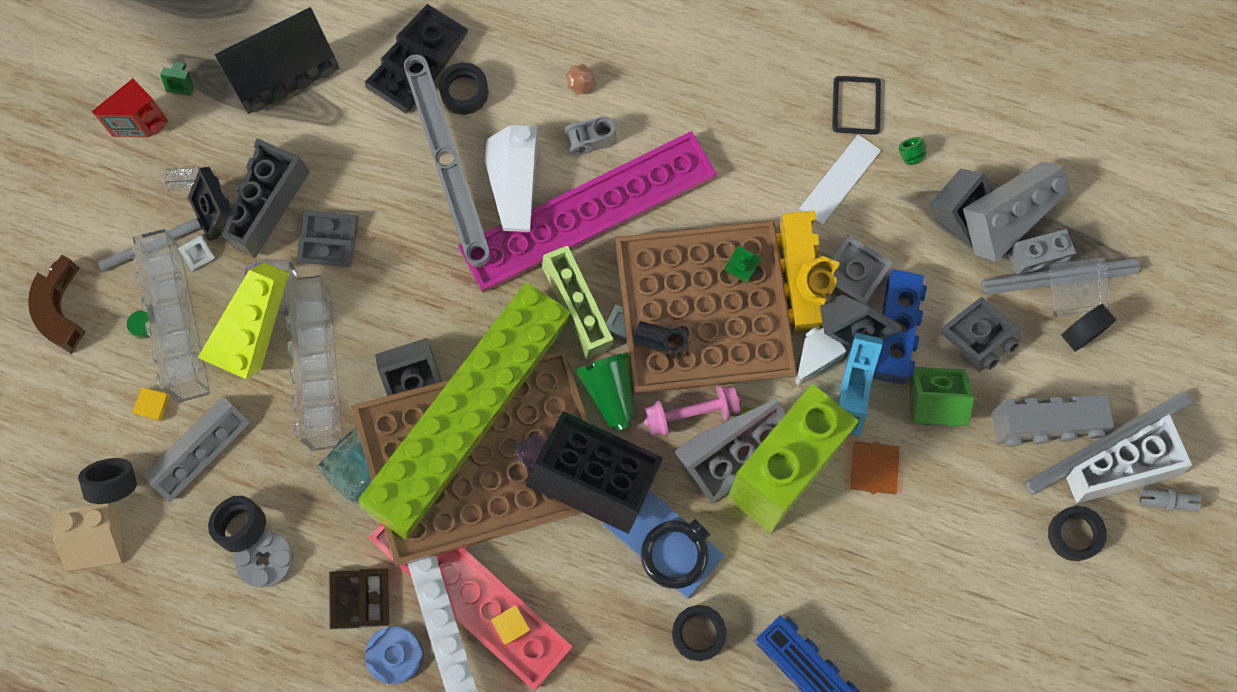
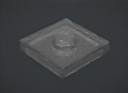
(1078, 286)

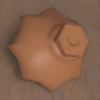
(580, 79)

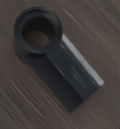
(659, 337)

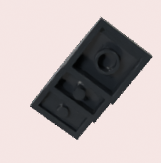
(428, 35)

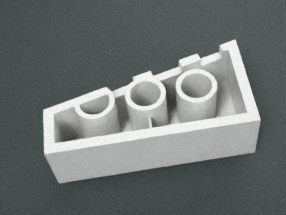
(1134, 462)

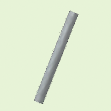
(126, 254)

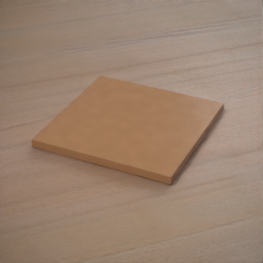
(731, 326)

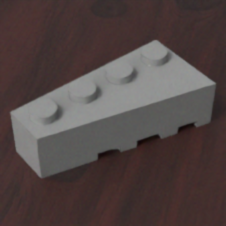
(1051, 419)

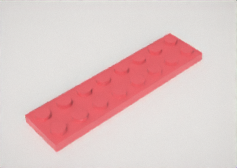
(479, 597)

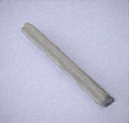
(1042, 278)

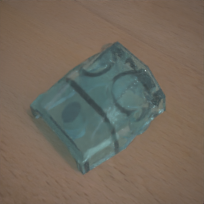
(347, 467)

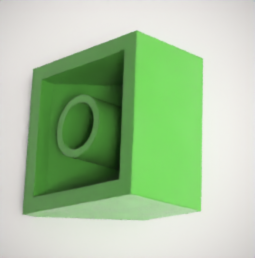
(940, 396)

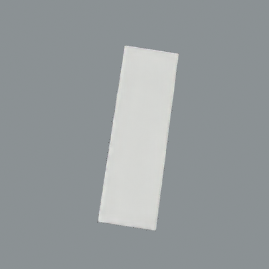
(840, 178)

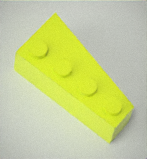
(247, 323)

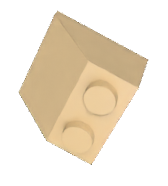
(88, 536)

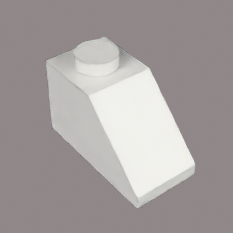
(817, 354)

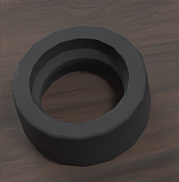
(458, 71)
(1088, 327)
(107, 480)
(1096, 524)
(248, 535)
(714, 617)

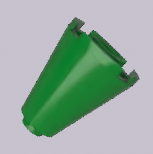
(611, 389)

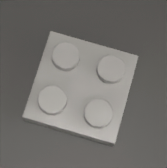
(859, 270)

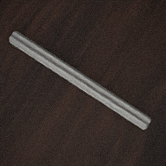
(1065, 467)

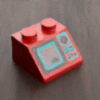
(130, 112)

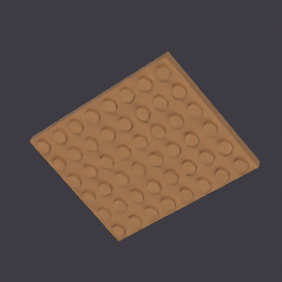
(489, 489)

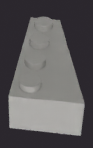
(1014, 208)

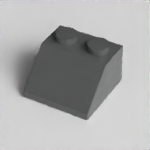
(959, 193)
(845, 317)
(407, 367)

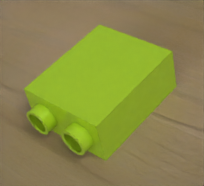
(791, 458)

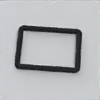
(877, 105)

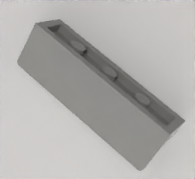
(196, 449)

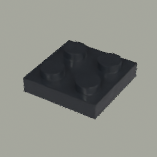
(209, 203)

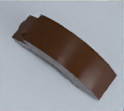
(45, 305)

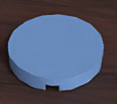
(394, 655)

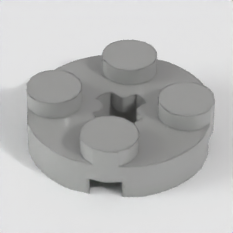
(263, 575)

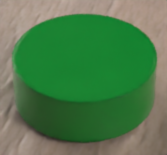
(137, 324)

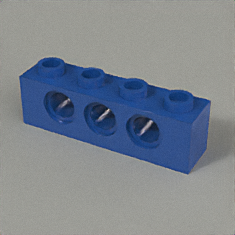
(911, 287)

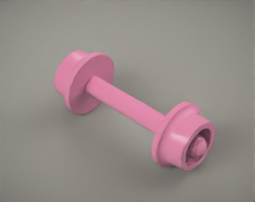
(727, 402)

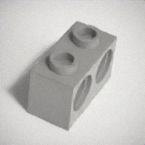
(1040, 251)

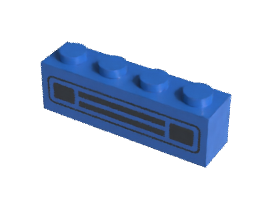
(799, 659)

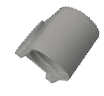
(589, 136)

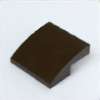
(358, 599)

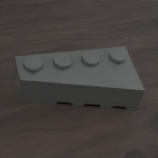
(263, 197)

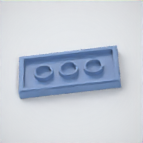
(673, 552)

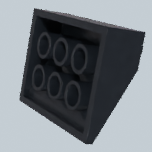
(278, 61)
(594, 472)

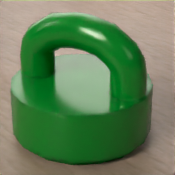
(912, 148)

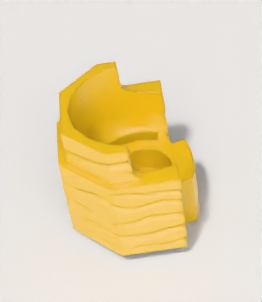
(817, 279)

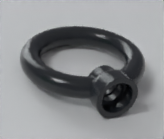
(695, 533)

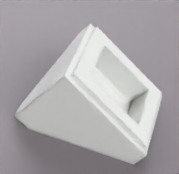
(196, 252)

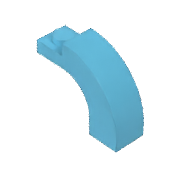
(858, 377)

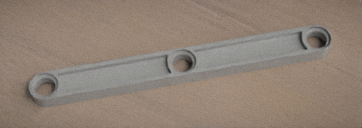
(451, 175)

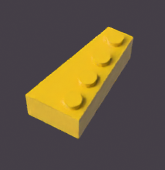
(797, 248)

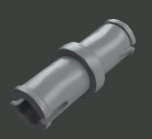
(1169, 499)

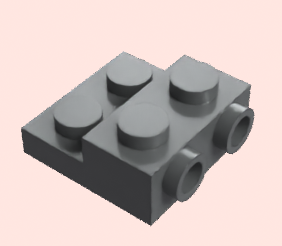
(982, 335)

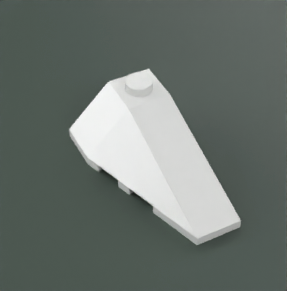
(512, 171)

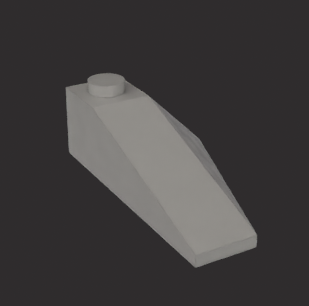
(721, 451)

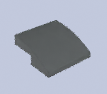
(327, 238)

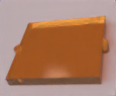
(874, 467)

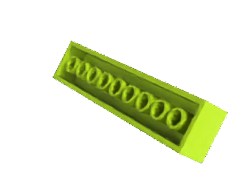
(464, 411)

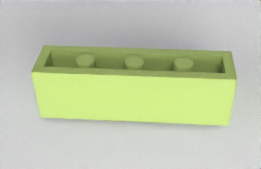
(575, 295)

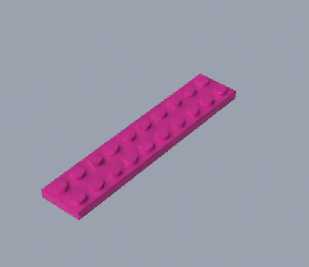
(594, 209)

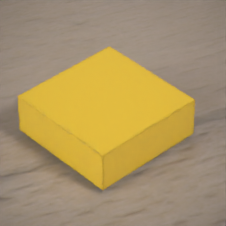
(151, 404)
(510, 625)

